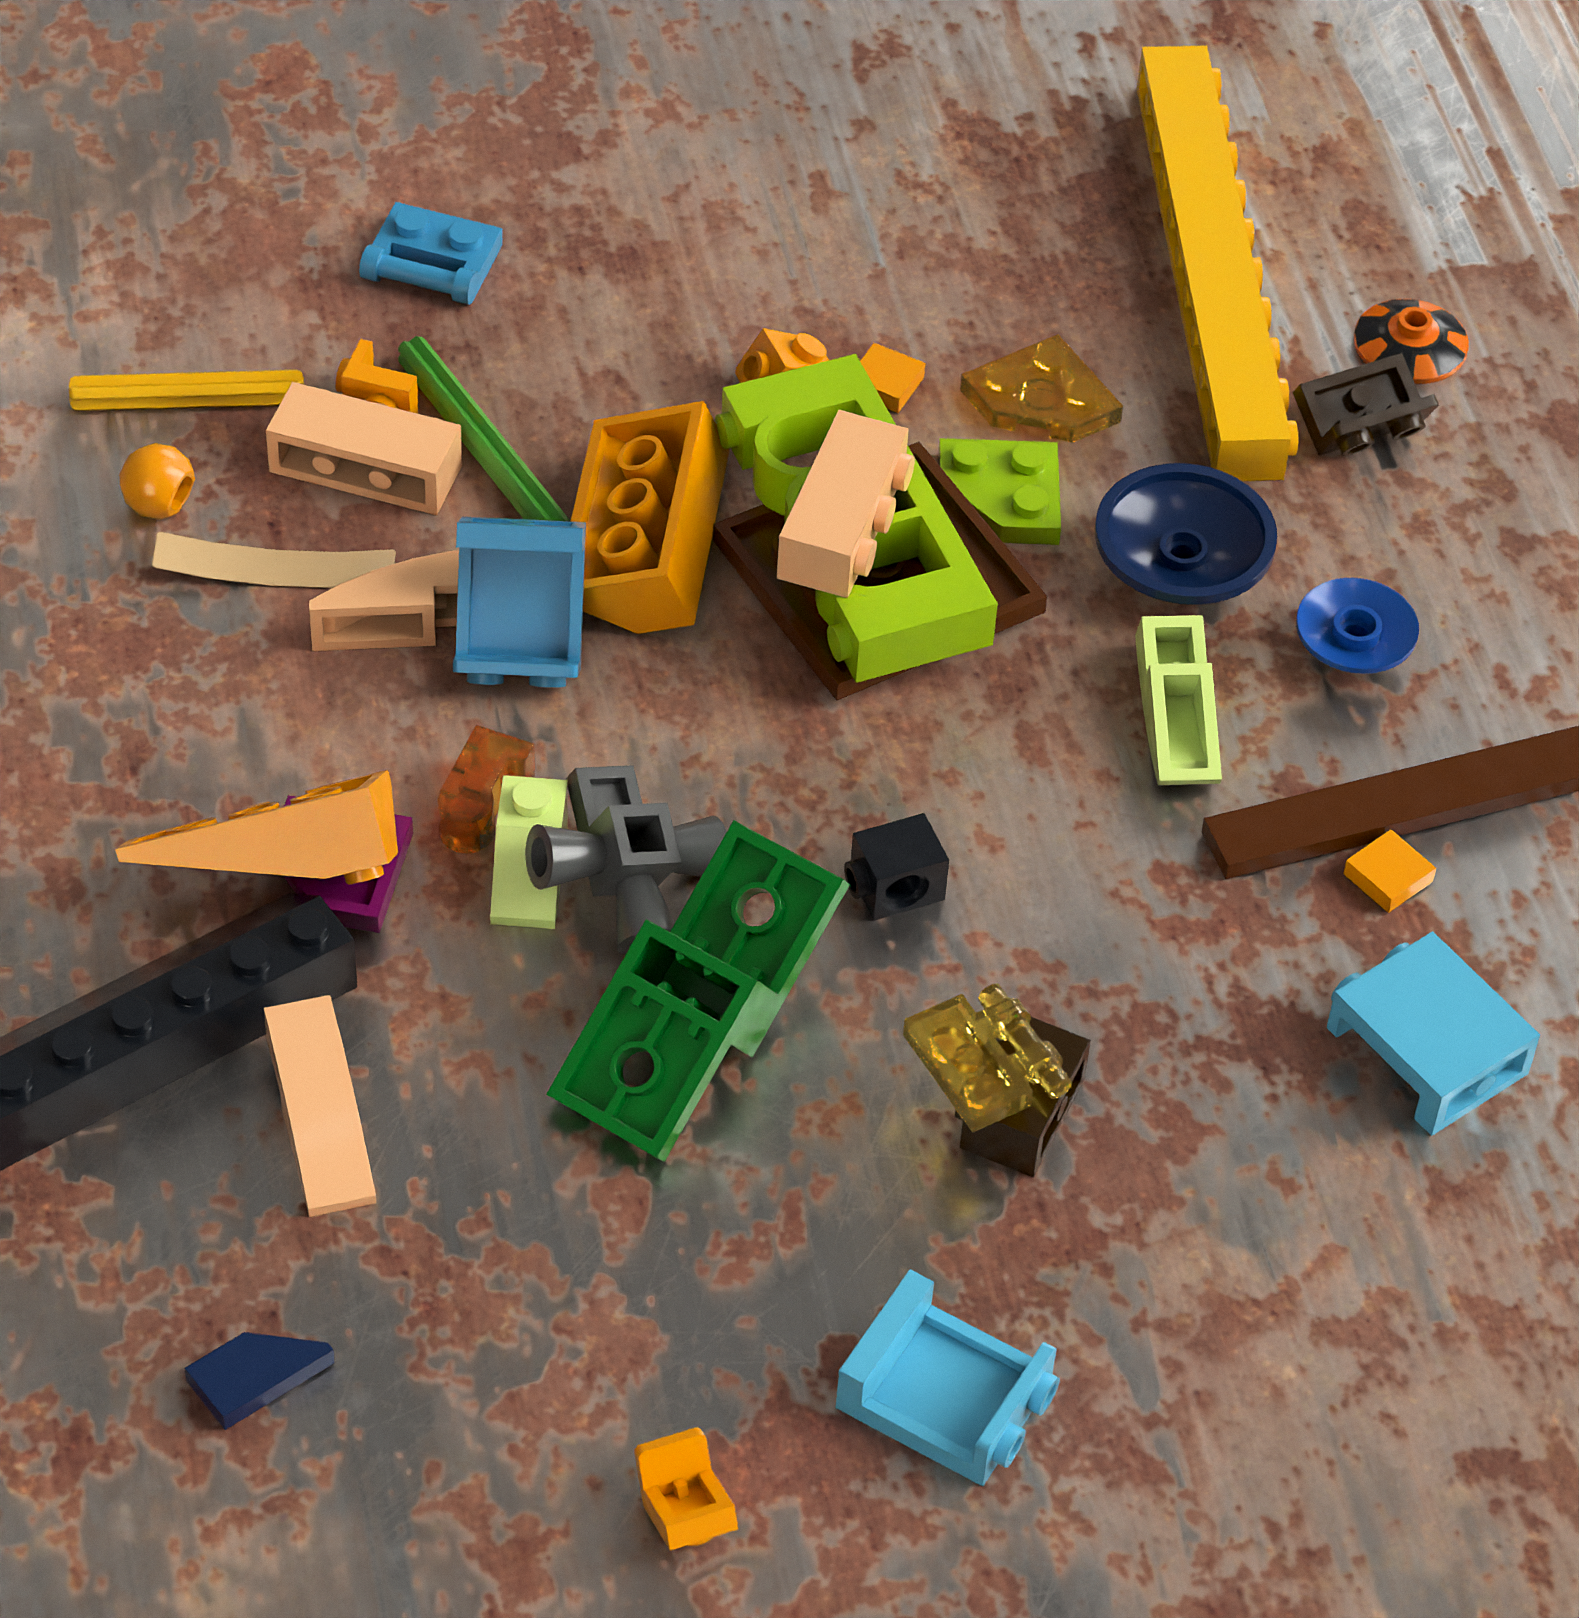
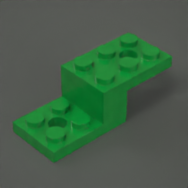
(698, 990)

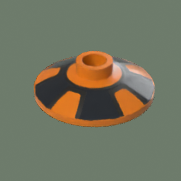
(1423, 332)

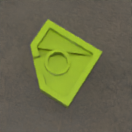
(1008, 485)

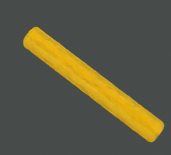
(181, 389)

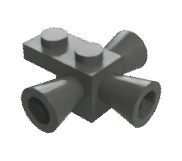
(621, 847)

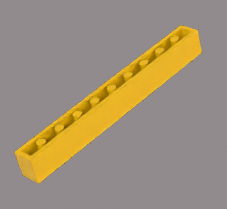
(1213, 265)

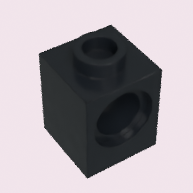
(897, 867)

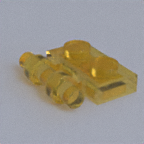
(971, 1064)

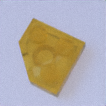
(1042, 389)

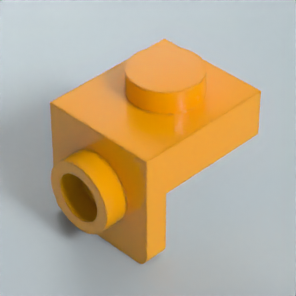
(779, 352)
(363, 380)
(683, 1490)

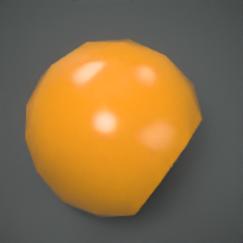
(156, 480)

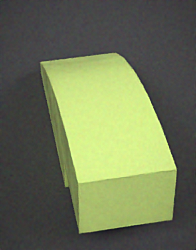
(1178, 700)

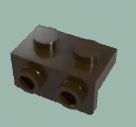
(1363, 404)

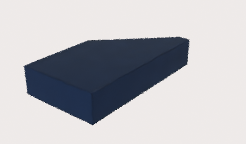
(254, 1372)

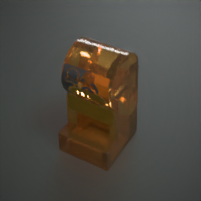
(474, 785)

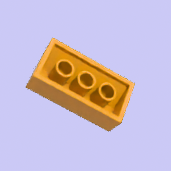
(649, 515)

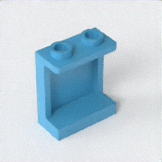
(519, 600)

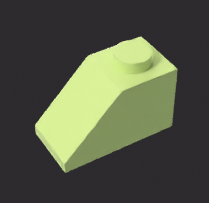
(521, 806)

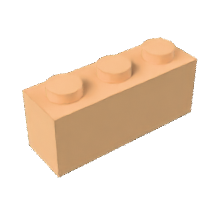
(364, 448)
(845, 504)

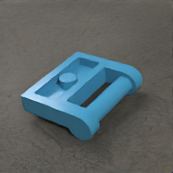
(432, 251)

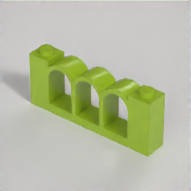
(880, 625)

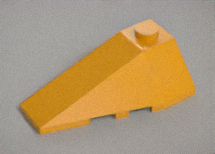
(320, 835)

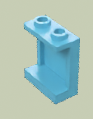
(1436, 1028)
(944, 1384)

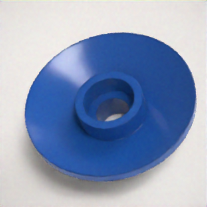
(1357, 625)

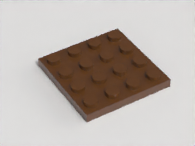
(752, 545)

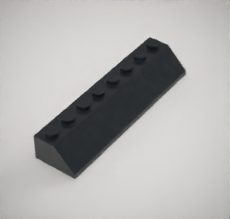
(166, 1020)

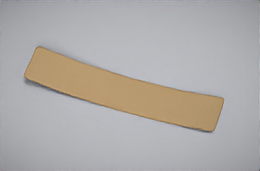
(264, 565)

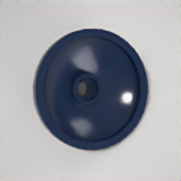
(1185, 533)

